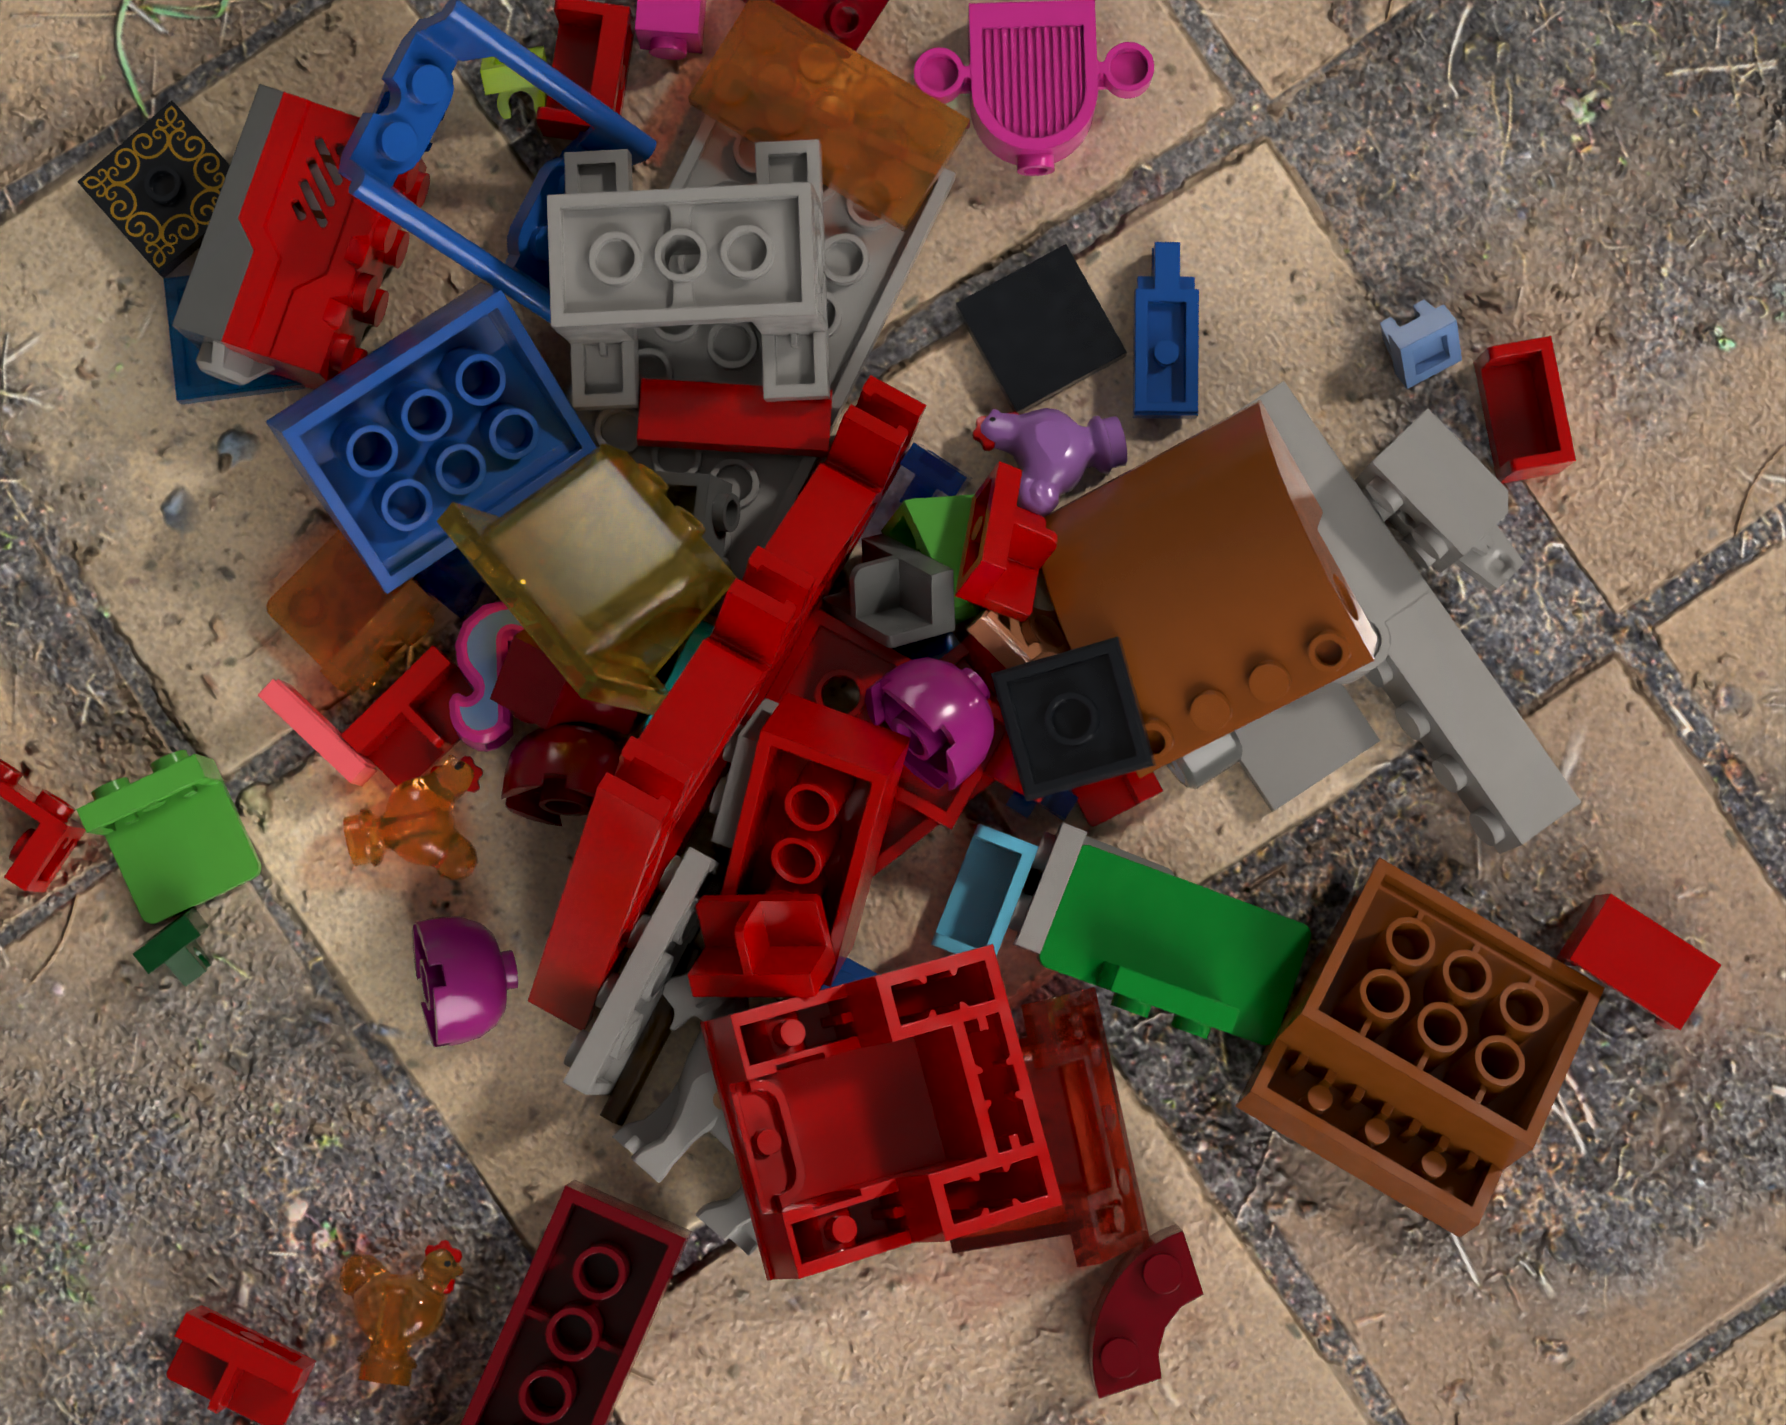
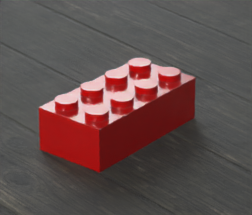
(817, 812)

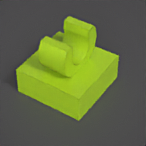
(505, 82)

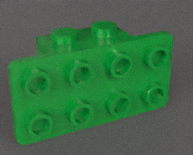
(1175, 947)

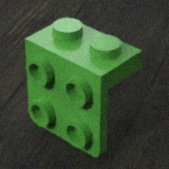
(173, 835)

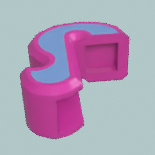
(480, 656)

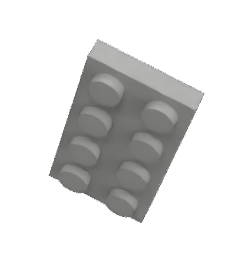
(631, 997)

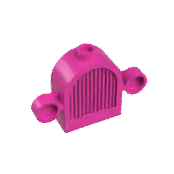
(1033, 78)

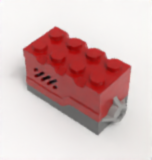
(290, 253)

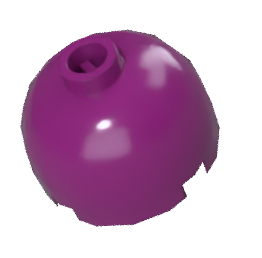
(941, 712)
(461, 978)

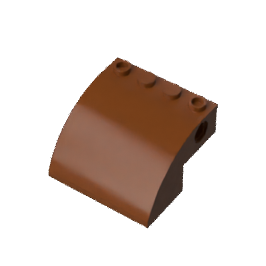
(1209, 583)

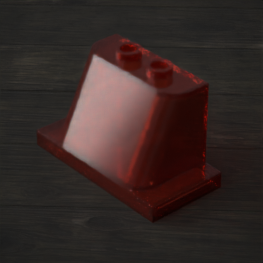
(1083, 1132)

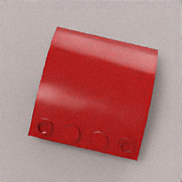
(881, 1114)

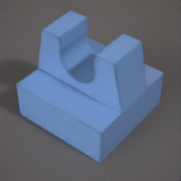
(1422, 345)

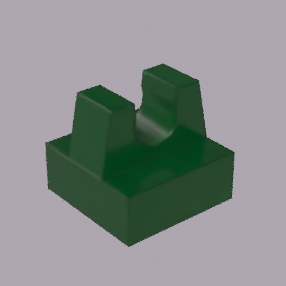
(177, 948)

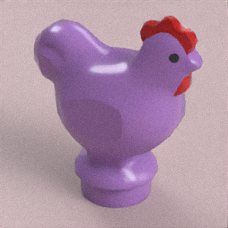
(1052, 451)

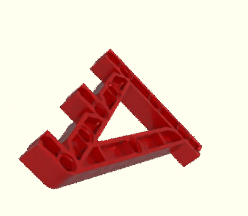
(675, 765)

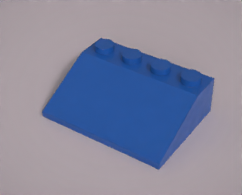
(431, 421)

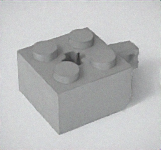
(1442, 502)

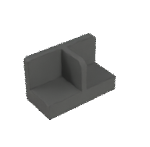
(895, 594)

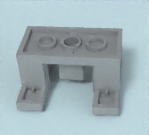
(756, 265)

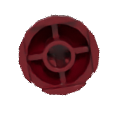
(558, 771)

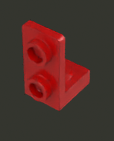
(41, 851)

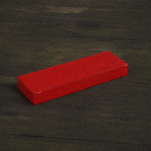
(730, 419)

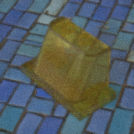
(598, 574)

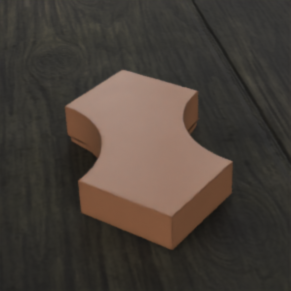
(1018, 641)

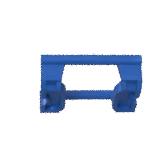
(419, 96)

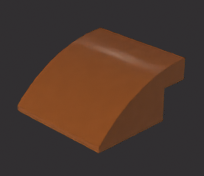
(1422, 1048)

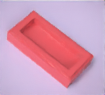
(317, 731)

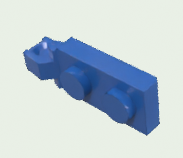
(1165, 339)

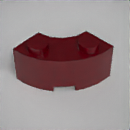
(542, 696)
(1135, 1309)

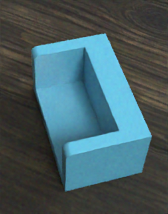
(984, 891)

